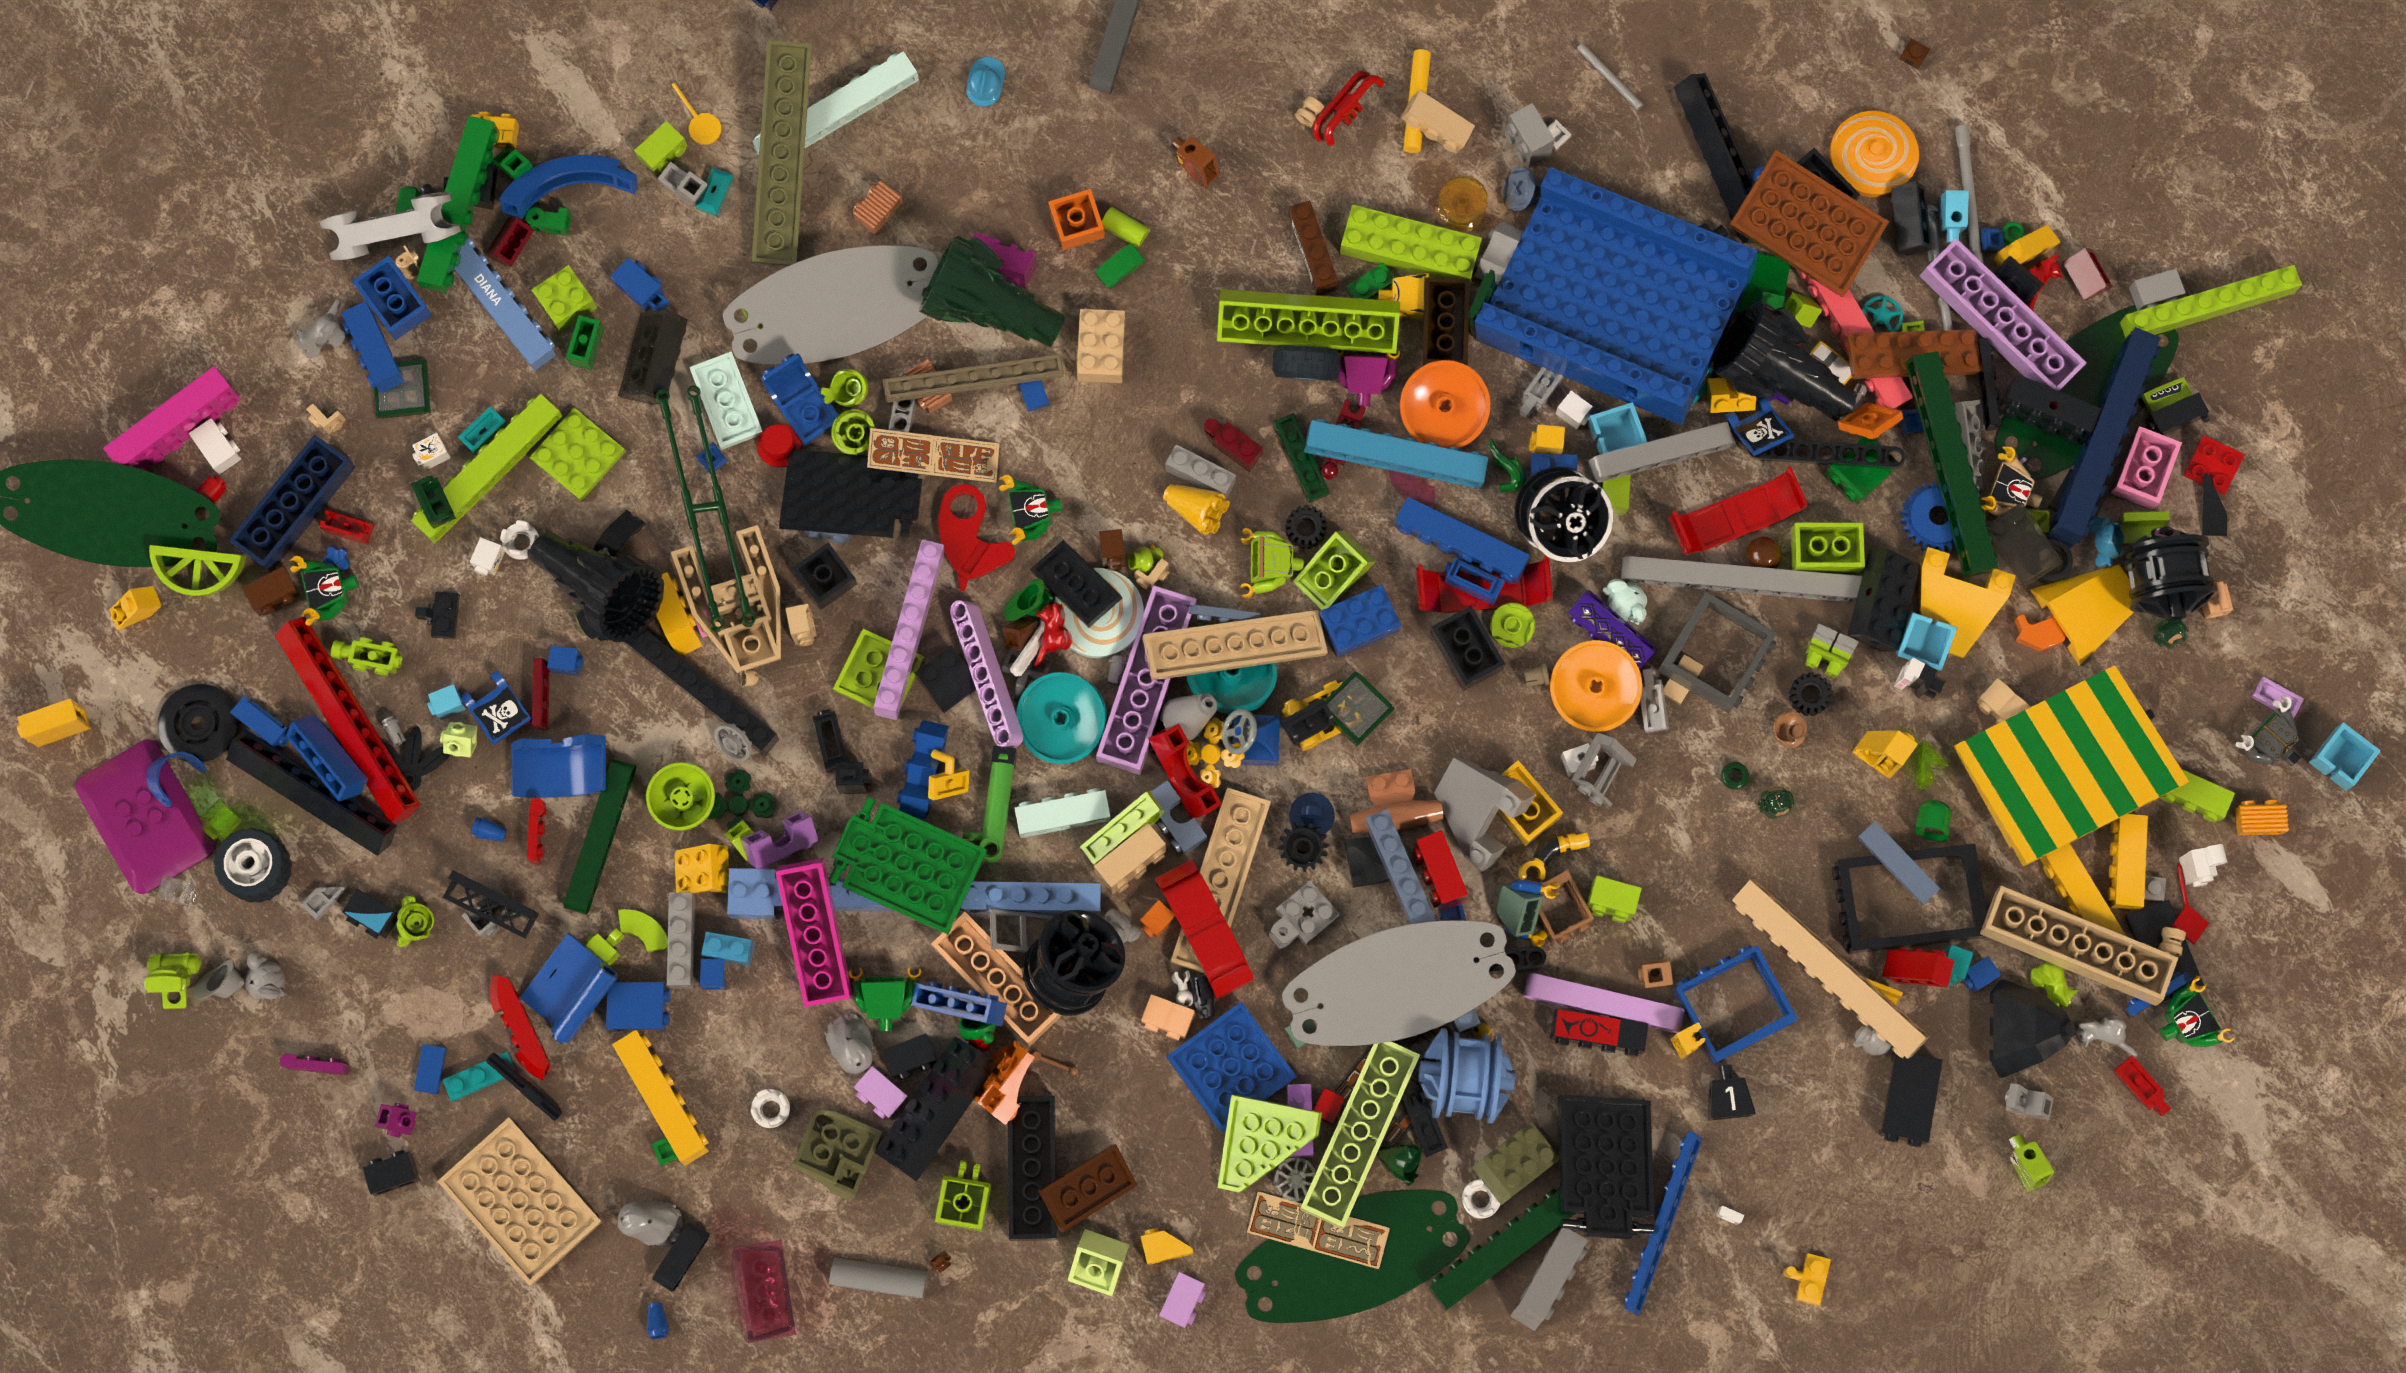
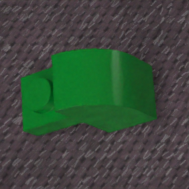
(512, 163)

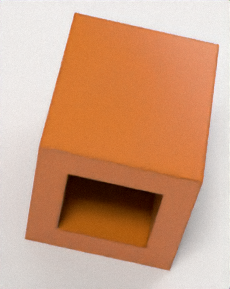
(1157, 920)

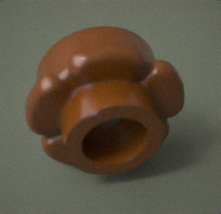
(940, 1262)

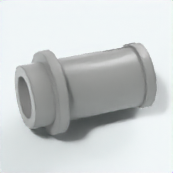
(1116, 670)
(393, 730)

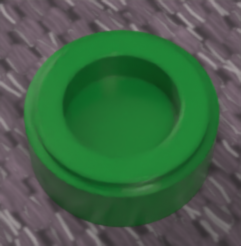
(2012, 231)

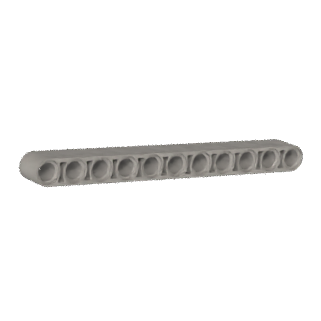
(1740, 579)

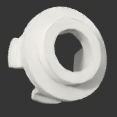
(508, 536)
(758, 1103)
(1470, 1189)

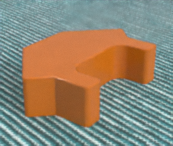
(2039, 635)

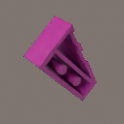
(1017, 265)

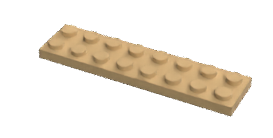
(1234, 645)
(1227, 860)

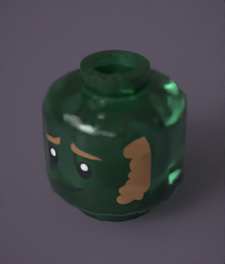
(2170, 633)
(1776, 802)

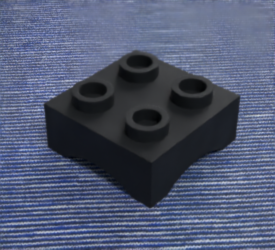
(1364, 862)

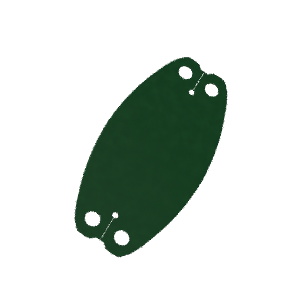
(2099, 349)
(104, 511)
(1328, 1287)

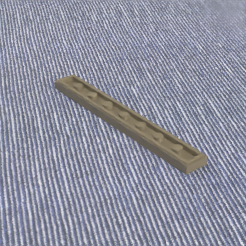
(973, 378)

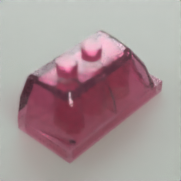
(762, 1291)

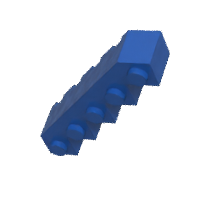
(914, 796)

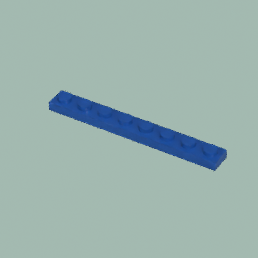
(1665, 1216)

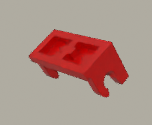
(347, 527)

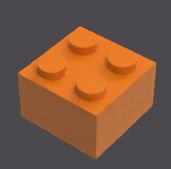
(1076, 219)

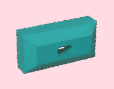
(712, 202)
(488, 420)

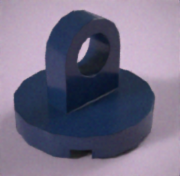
(1313, 808)

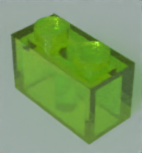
(219, 821)

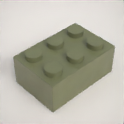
(1516, 1163)

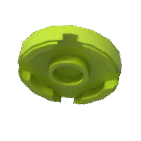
(1512, 625)

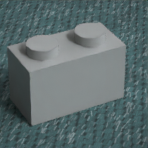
(2157, 289)

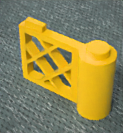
(1293, 706)

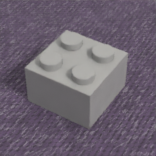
(1529, 135)

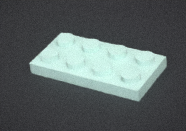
(726, 400)

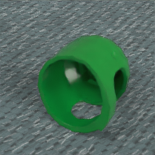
(1933, 815)

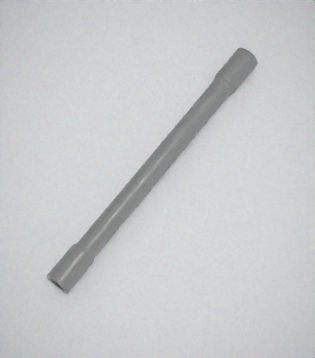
(1963, 145)

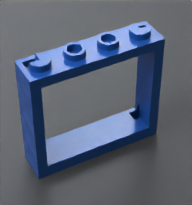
(1723, 965)

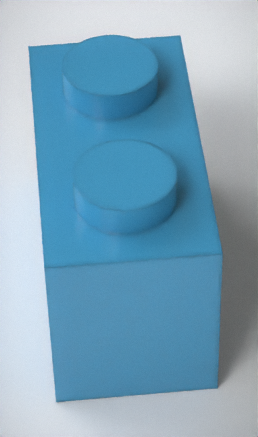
(728, 948)

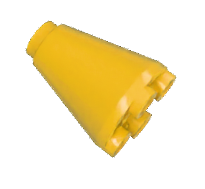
(1197, 506)

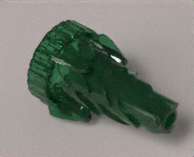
(973, 291)

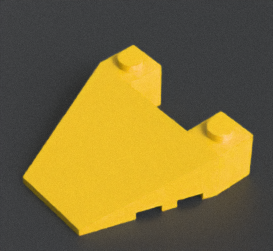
(1960, 602)

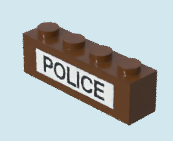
(1313, 248)

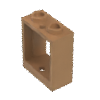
(1583, 925)

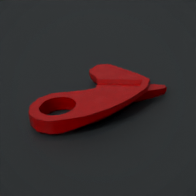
(965, 552)

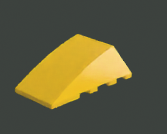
(2088, 607)

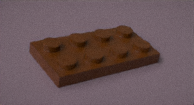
(1087, 1188)

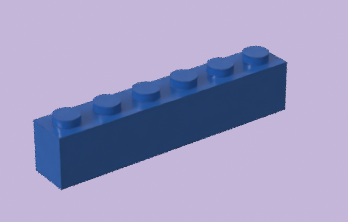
(1462, 541)

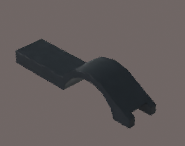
(618, 533)

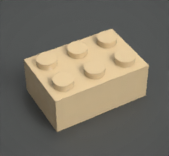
(1101, 346)
(1130, 859)

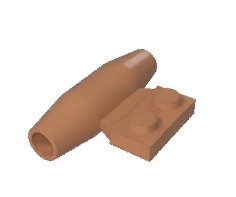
(1396, 793)

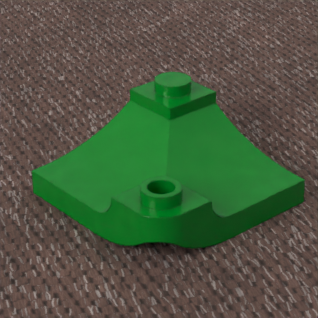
(1767, 283)

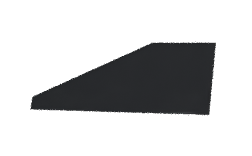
(2214, 514)

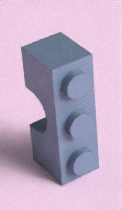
(1184, 835)

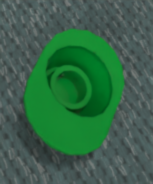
(1028, 601)

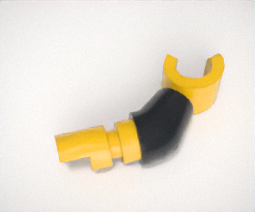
(1550, 848)

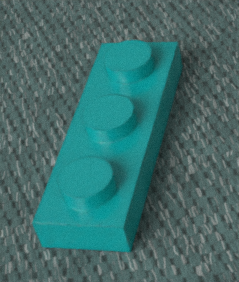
(474, 1079)

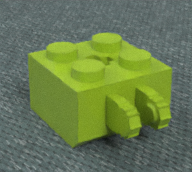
(954, 1190)

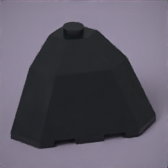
(2025, 1028)

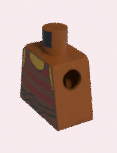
(1196, 160)

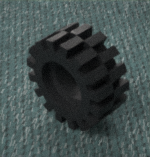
(1310, 514)
(1810, 707)

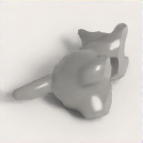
(324, 331)
(2109, 1029)

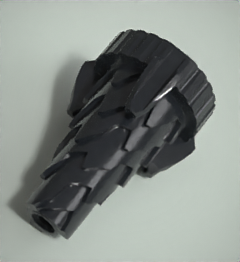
(1766, 357)
(614, 593)

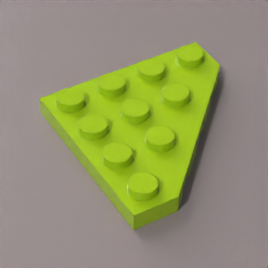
(1261, 1138)

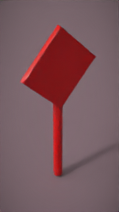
(2189, 919)

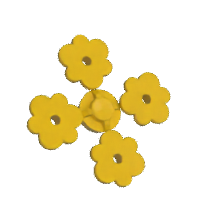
(1211, 753)

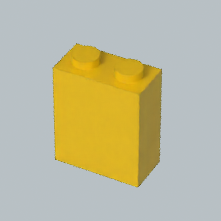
(53, 723)

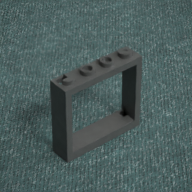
(1696, 685)

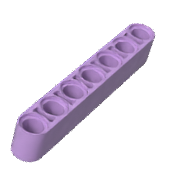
(994, 681)
(1603, 1002)

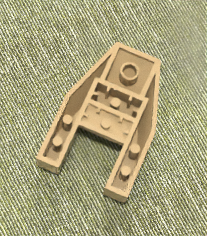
(740, 645)

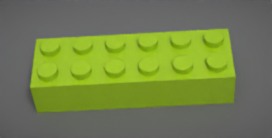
(1409, 244)

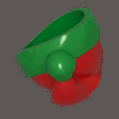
(977, 1033)

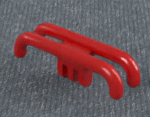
(1344, 105)

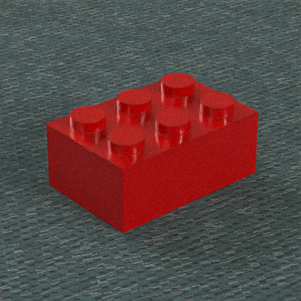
(1439, 871)

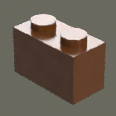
(1112, 549)
(271, 591)

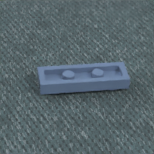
(1222, 614)

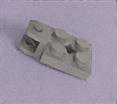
(1294, 924)

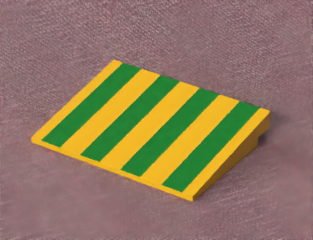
(2070, 765)

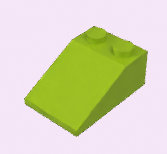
(1334, 570)

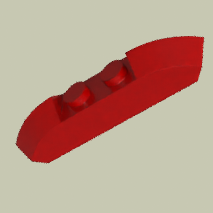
(531, 1053)

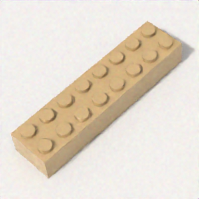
(2079, 945)

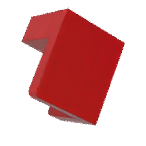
(1329, 1105)

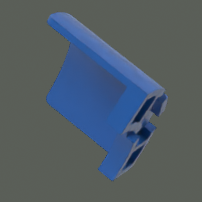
(559, 768)

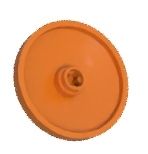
(1445, 404)

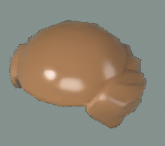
(1790, 729)

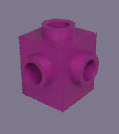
(396, 1119)

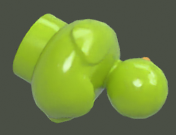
(1144, 558)

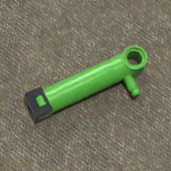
(997, 802)

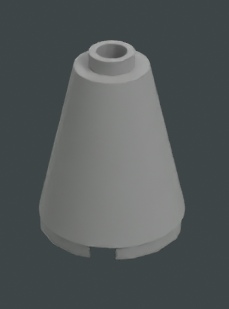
(1190, 712)

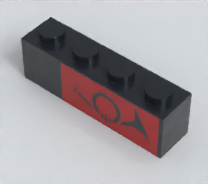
(1598, 1031)

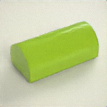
(1125, 227)

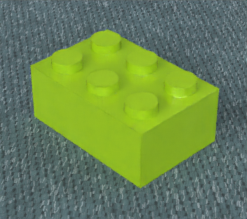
(1828, 547)

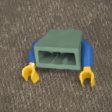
(1520, 907)

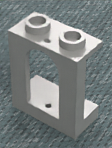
(1618, 756)

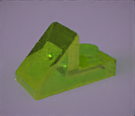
(1927, 759)

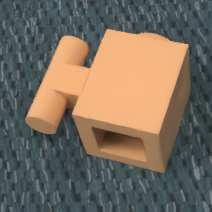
(2220, 605)

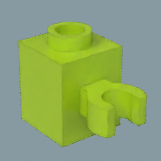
(605, 948)

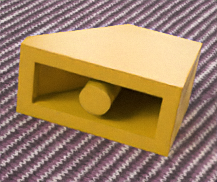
(1163, 1246)

